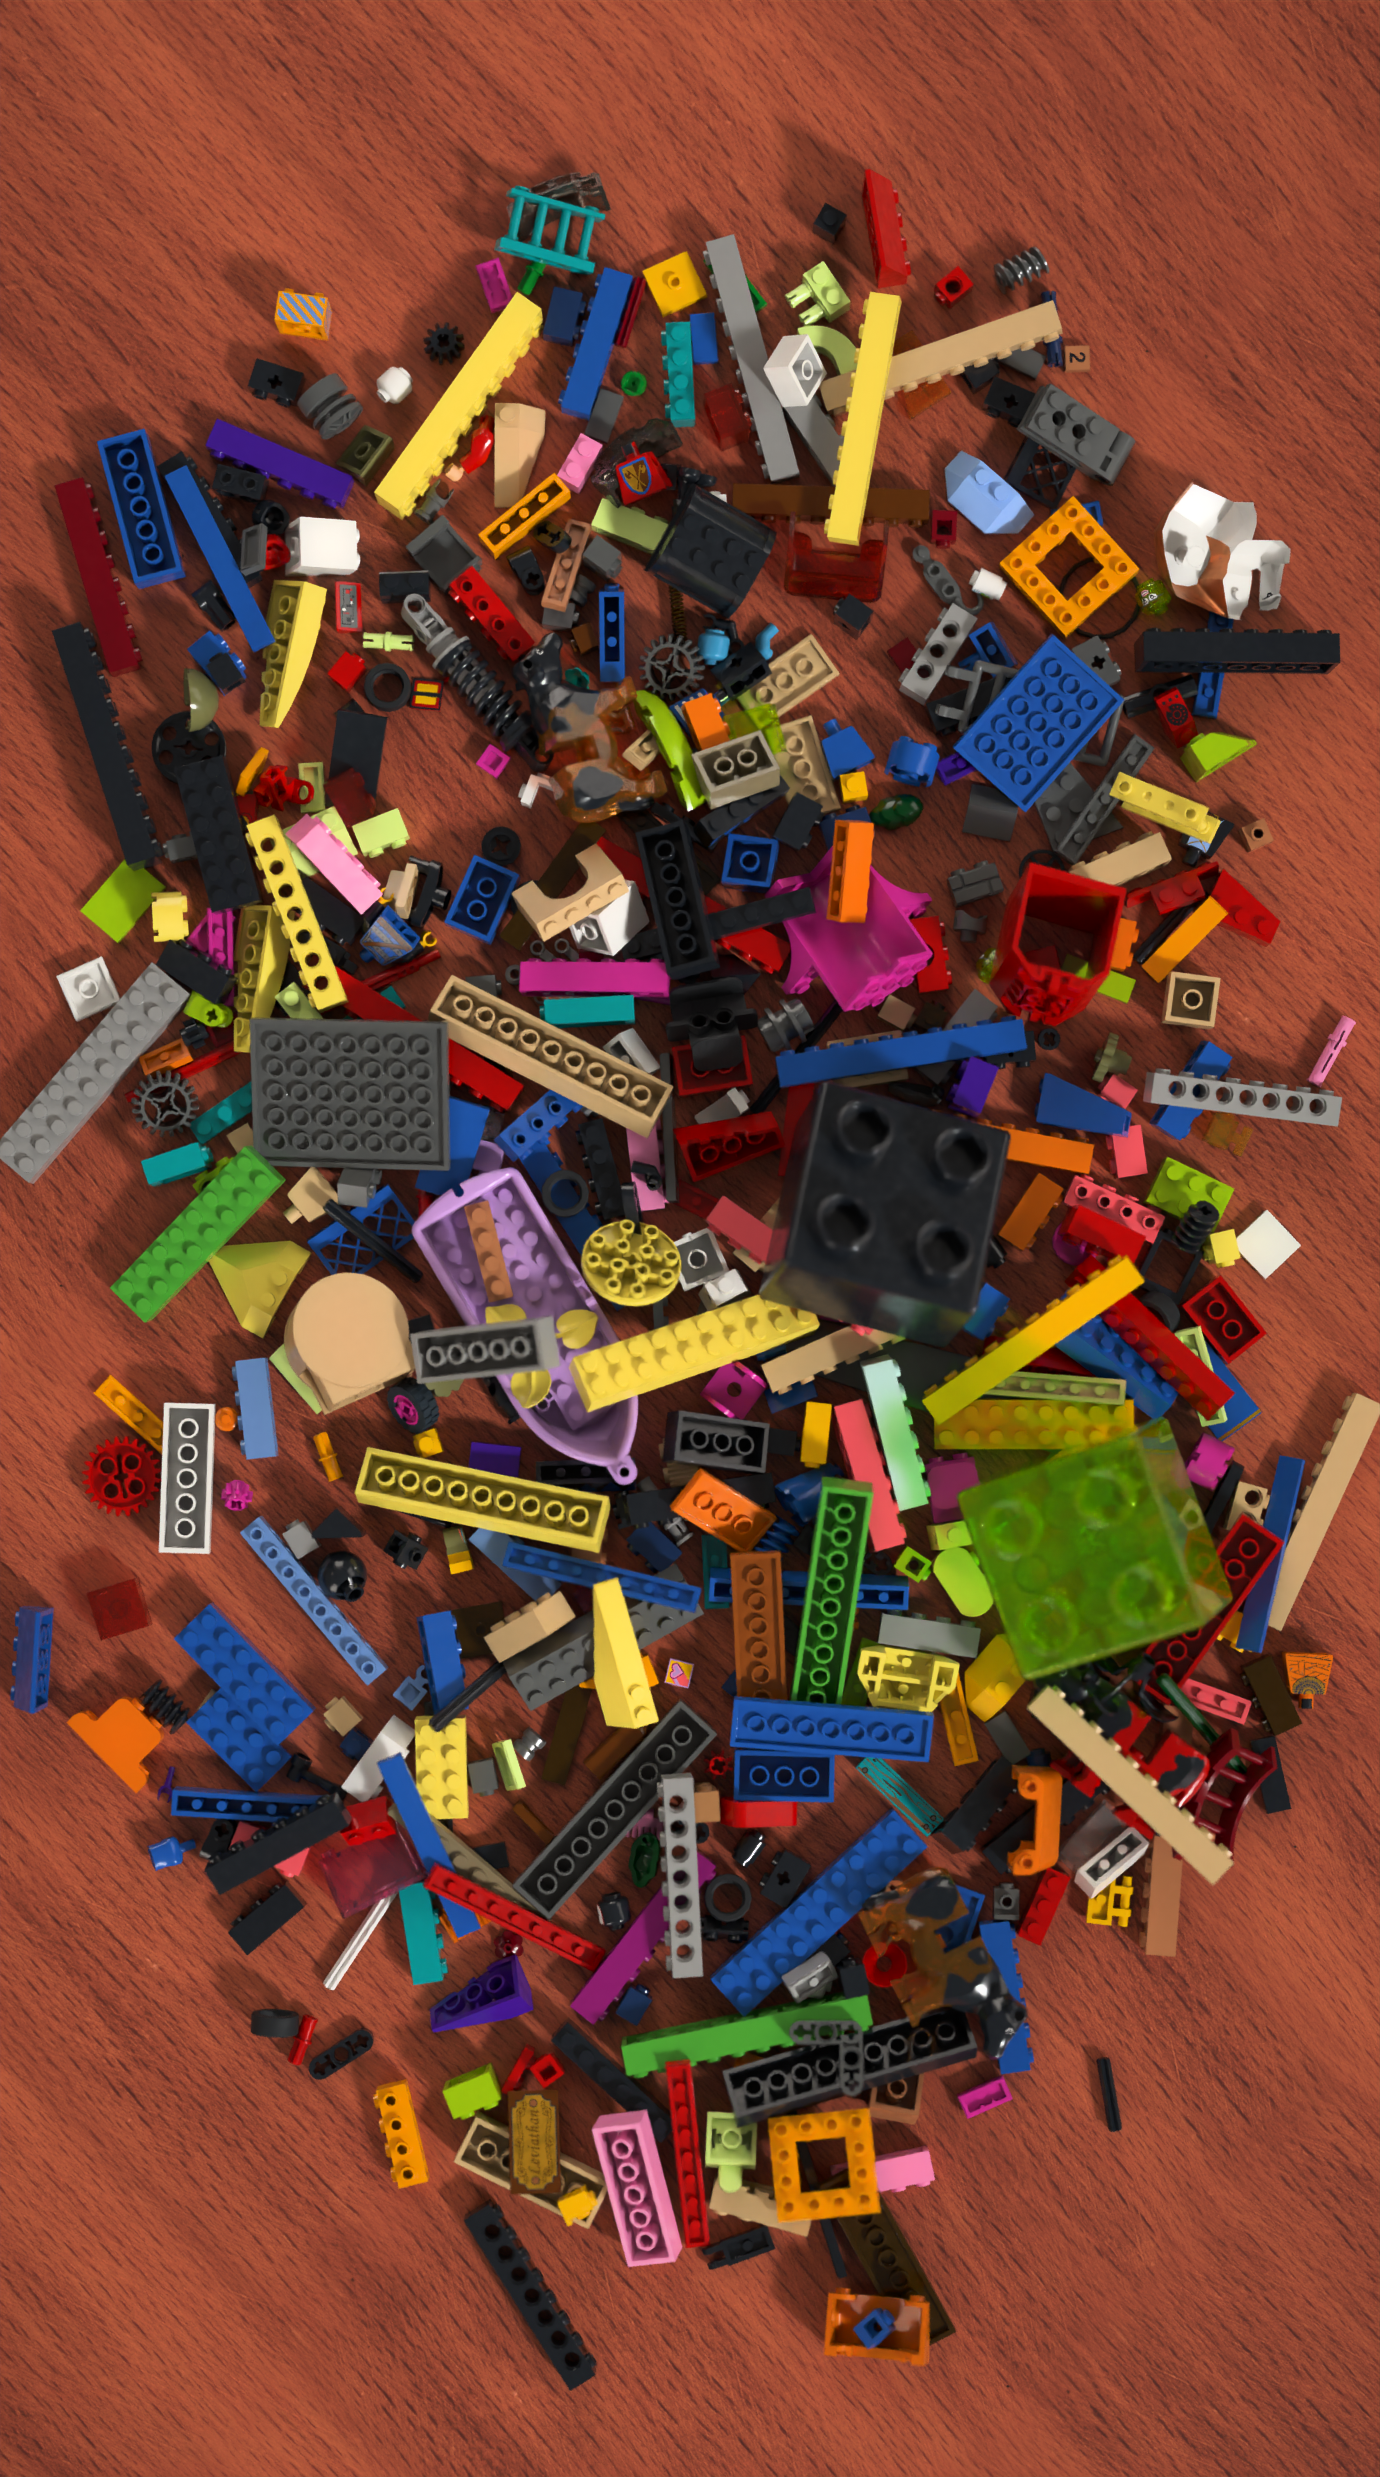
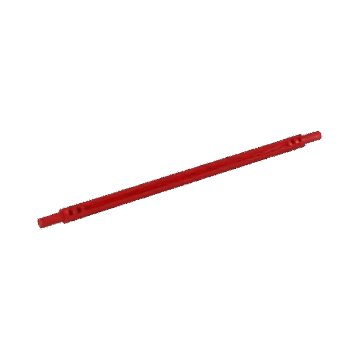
(227, 1051)

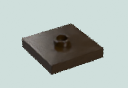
(474, 1625)

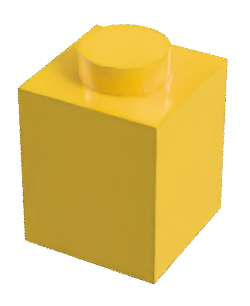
(853, 787)

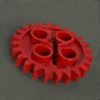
(145, 1473)

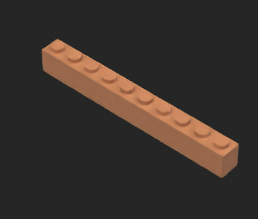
(1163, 1872)

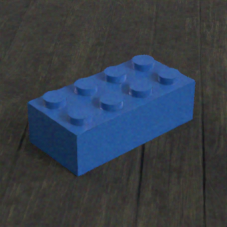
(783, 1776)

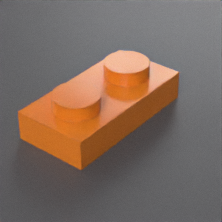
(165, 1058)

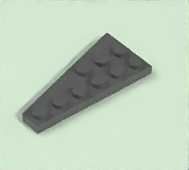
(1063, 803)

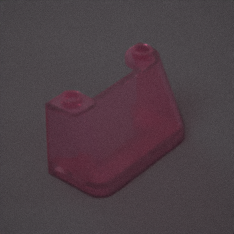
(371, 1871)

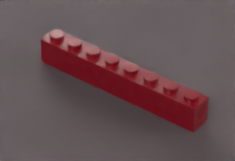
(97, 576)

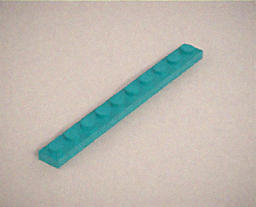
(240, 1103)

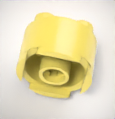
(169, 916)

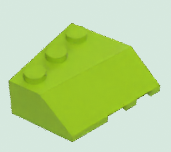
(1213, 751)

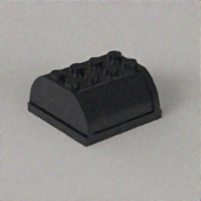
(711, 551)

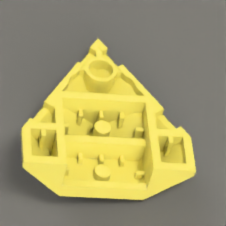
(258, 1279)
(906, 1677)

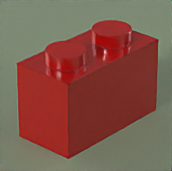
(369, 1821)

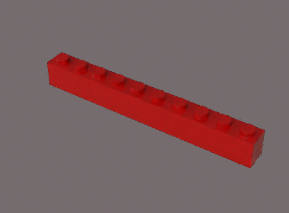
(752, 945)
(463, 1065)

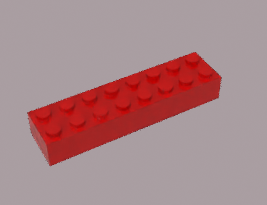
(1244, 1558)

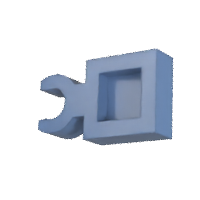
(411, 1690)

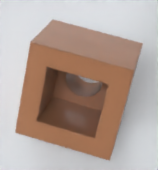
(1250, 841)

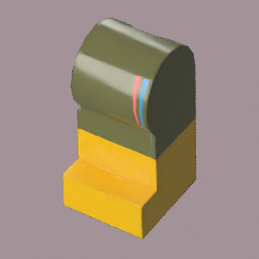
(457, 1549)

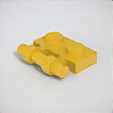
(1101, 1908)

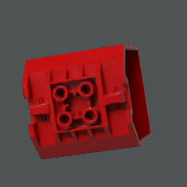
(1067, 902)

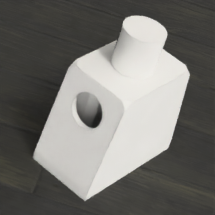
(724, 1290)

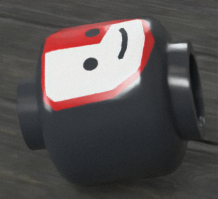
(614, 1910)

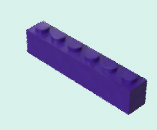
(280, 464)

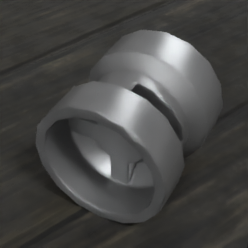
(530, 1742)

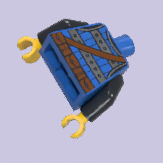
(389, 937)

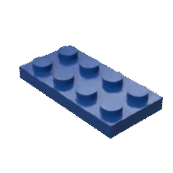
(238, 1740)

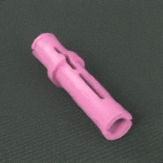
(1336, 1042)

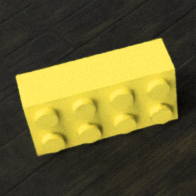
(442, 1767)

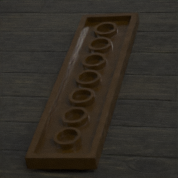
(890, 2257)

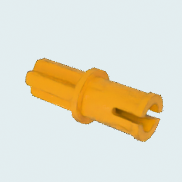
(327, 1456)

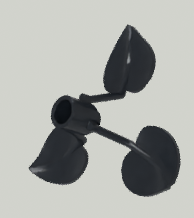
(1138, 1670)

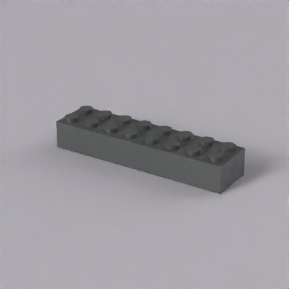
(568, 1653)

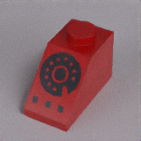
(1175, 717)

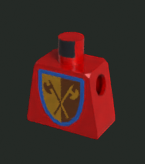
(640, 475)

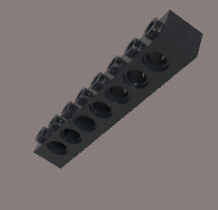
(571, 2372)

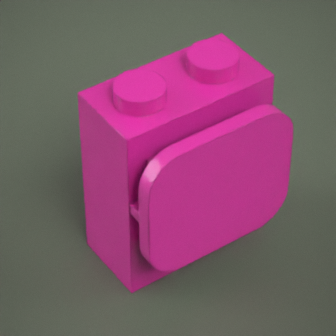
(946, 1481)

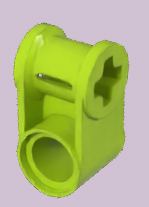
(208, 1012)

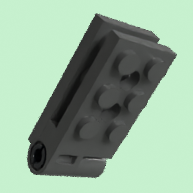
(1097, 444)

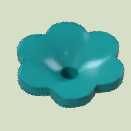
(577, 677)

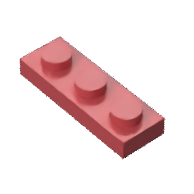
(1217, 1701)

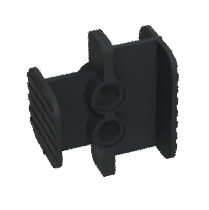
(711, 1018)

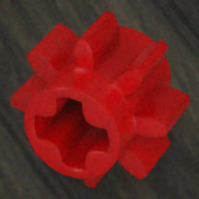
(716, 1771)

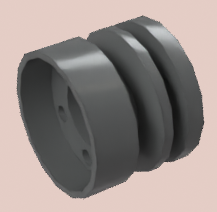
(330, 406)

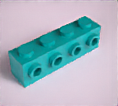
(680, 374)

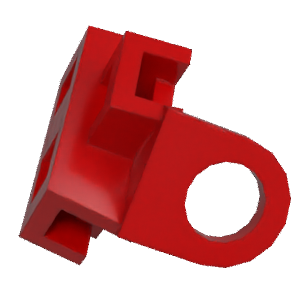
(274, 783)

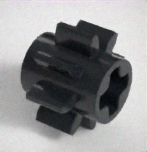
(194, 1033)

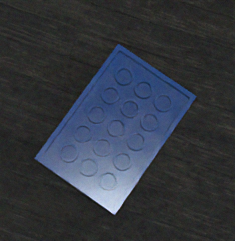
(1038, 723)

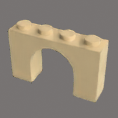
(552, 915)

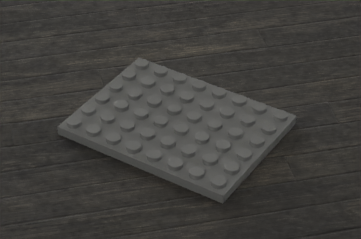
(351, 1093)

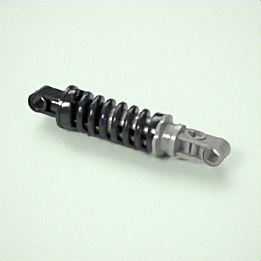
(475, 683)

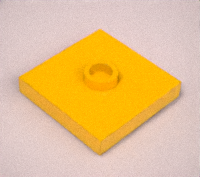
(674, 284)

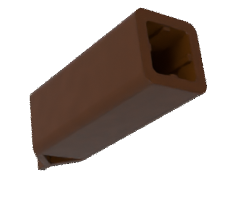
(614, 1749)

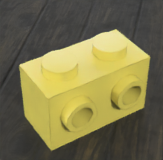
(1221, 1249)

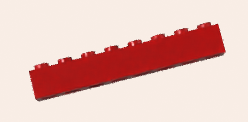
(1160, 1347)

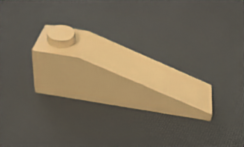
(517, 444)

